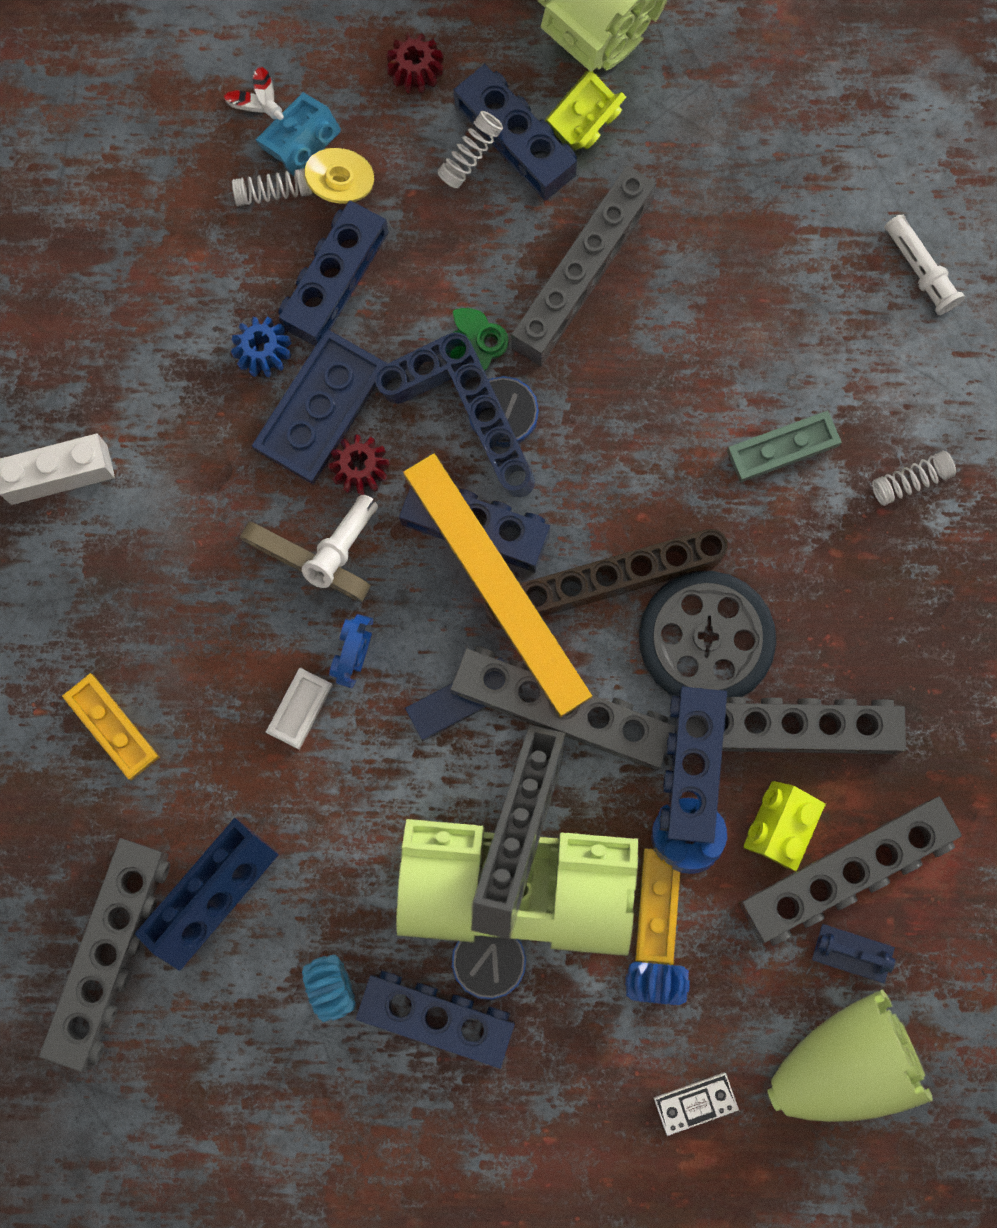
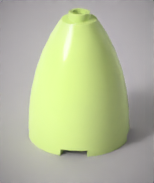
(851, 1067)

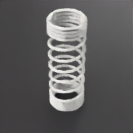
(454, 175)
(240, 192)
(943, 464)

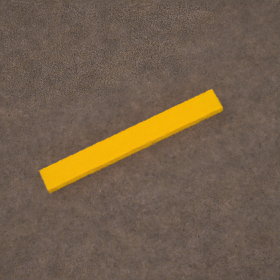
(497, 585)

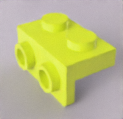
(584, 112)
(784, 824)

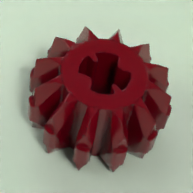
(403, 56)
(351, 476)

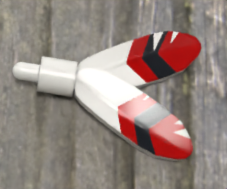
(261, 101)

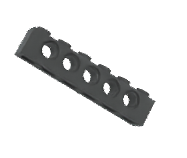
(583, 265)
(886, 737)
(646, 752)
(929, 817)
(518, 833)
(62, 1042)

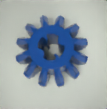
(274, 347)
(657, 983)

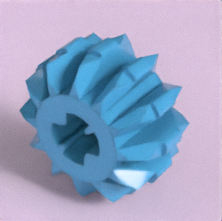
(328, 988)

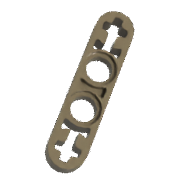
(297, 556)

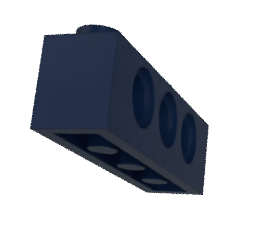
(542, 174)
(351, 223)
(522, 552)
(709, 707)
(206, 894)
(377, 1011)

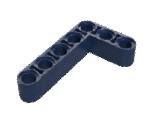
(474, 401)

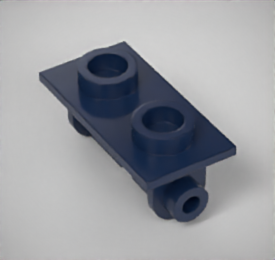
(854, 953)

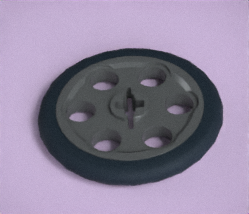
(710, 588)

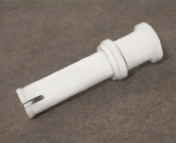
(932, 277)
(334, 550)

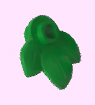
(477, 329)

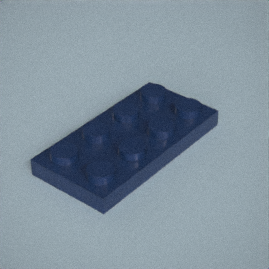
(319, 406)

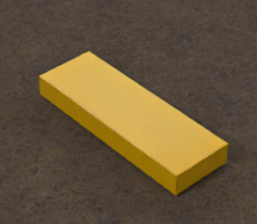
(110, 726)
(657, 911)

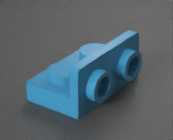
(300, 134)

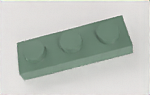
(784, 446)

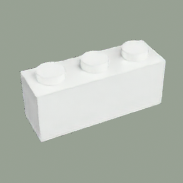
(55, 469)

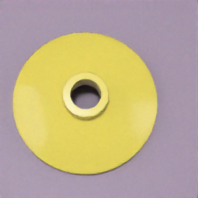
(339, 175)

